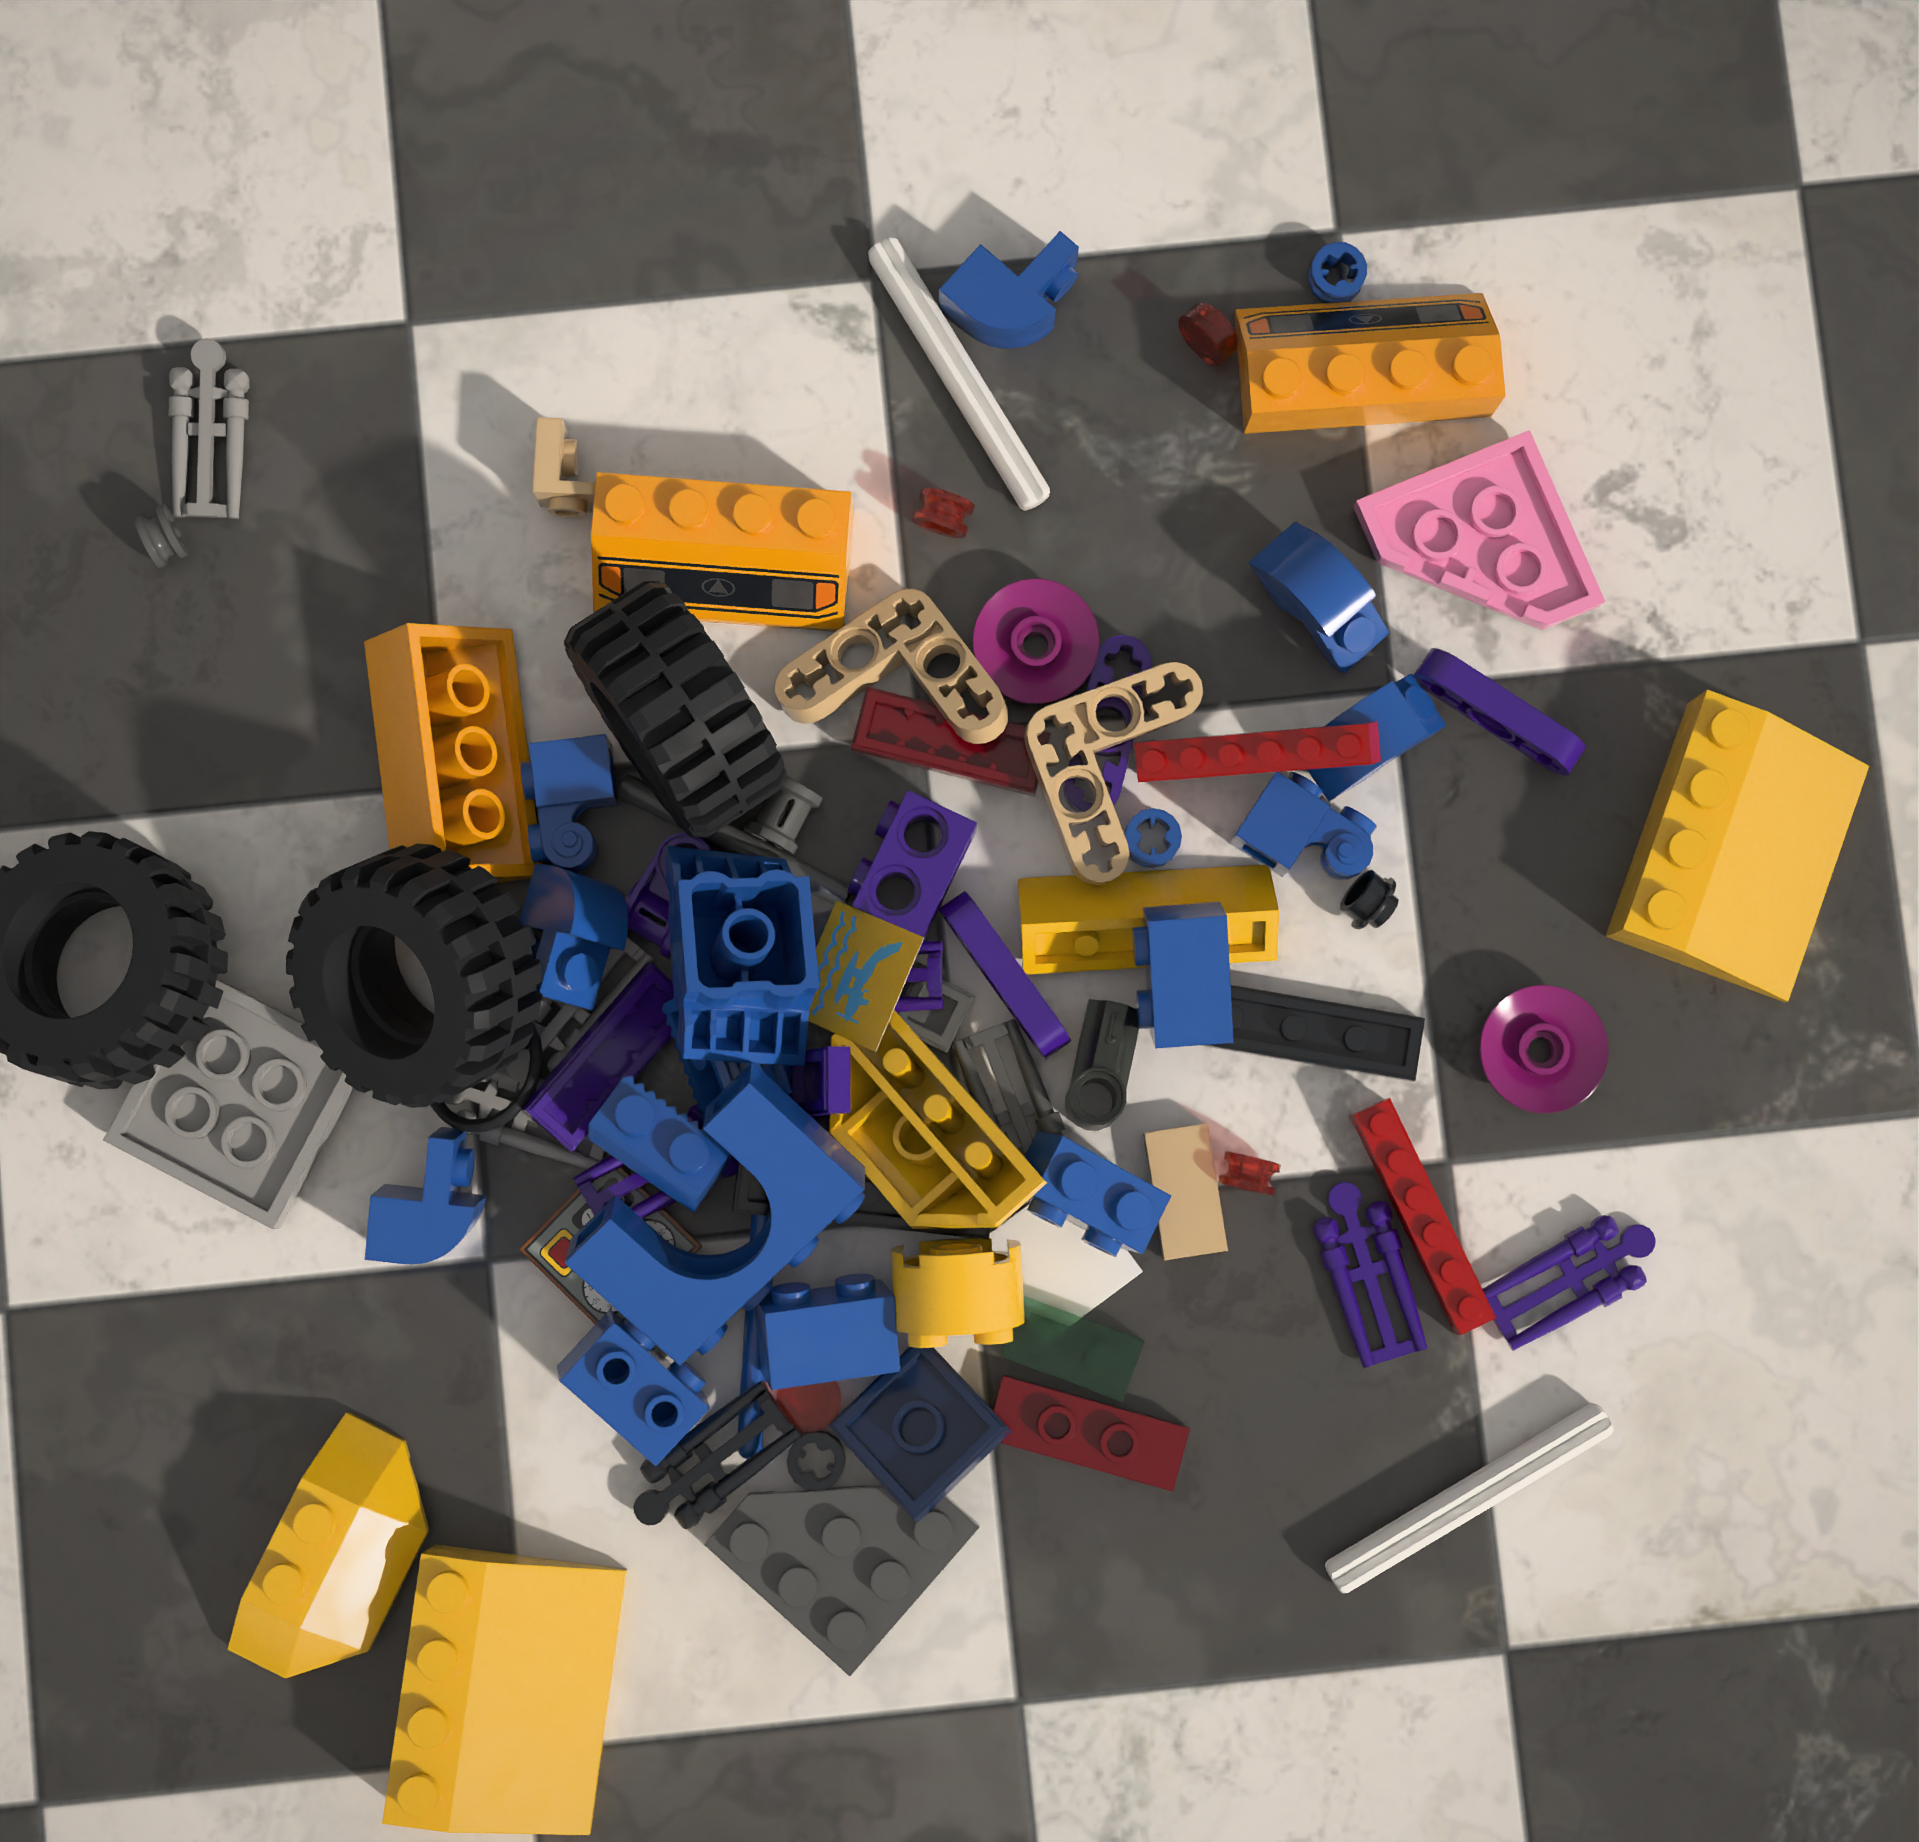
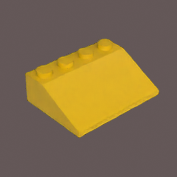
(1738, 846)
(504, 1694)

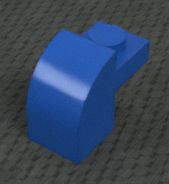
(1008, 308)
(1324, 592)
(1404, 720)
(579, 927)
(429, 1221)

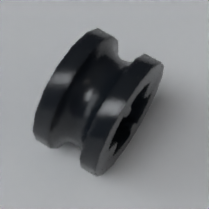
(808, 1478)

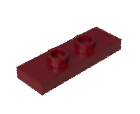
(921, 737)
(1091, 1433)

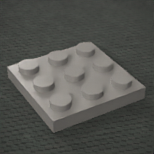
(237, 1110)

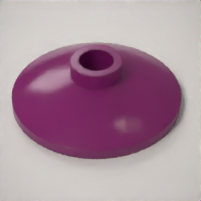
(1040, 610)
(1574, 1041)

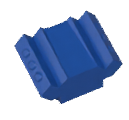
(740, 956)

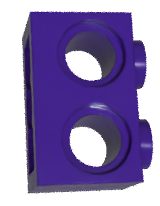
(927, 872)

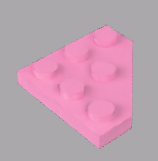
(1487, 534)

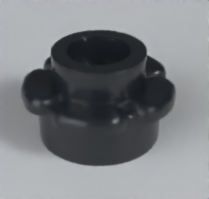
(1370, 900)

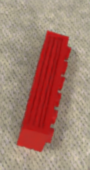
(1258, 752)
(1422, 1217)

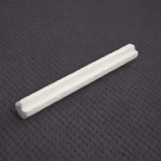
(958, 373)
(1469, 1497)

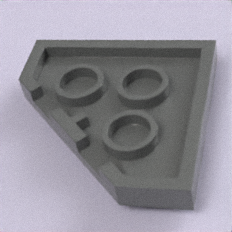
(839, 1560)

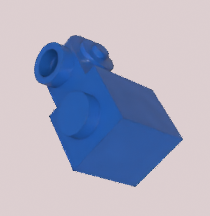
(565, 781)
(1294, 817)

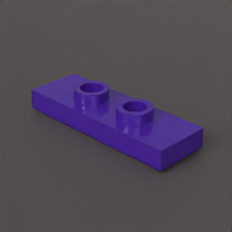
(612, 1048)

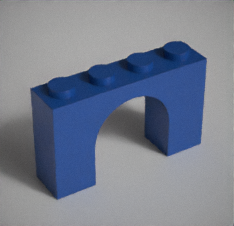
(687, 1296)

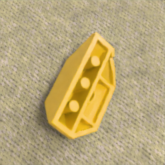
(928, 1137)
(334, 1555)

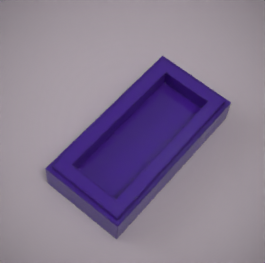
(823, 1082)

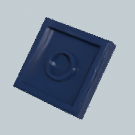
(920, 1430)

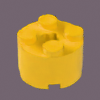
(958, 1290)

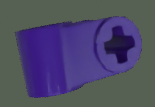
(653, 894)

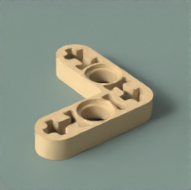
(909, 647)
(1090, 737)

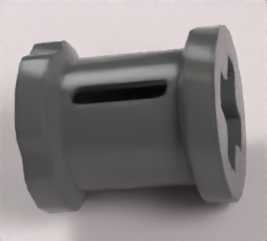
(800, 803)

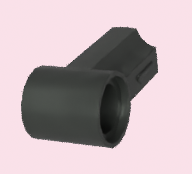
(1103, 1058)

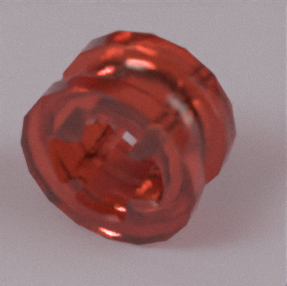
(943, 512)
(1249, 1173)

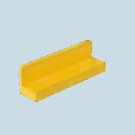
(1090, 926)

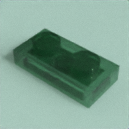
(1074, 1349)

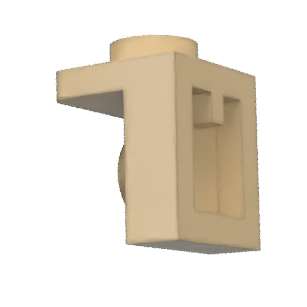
(555, 461)

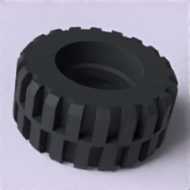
(676, 708)
(168, 974)
(358, 998)

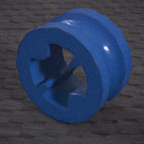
(1331, 256)
(1171, 839)

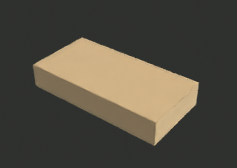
(1184, 1167)

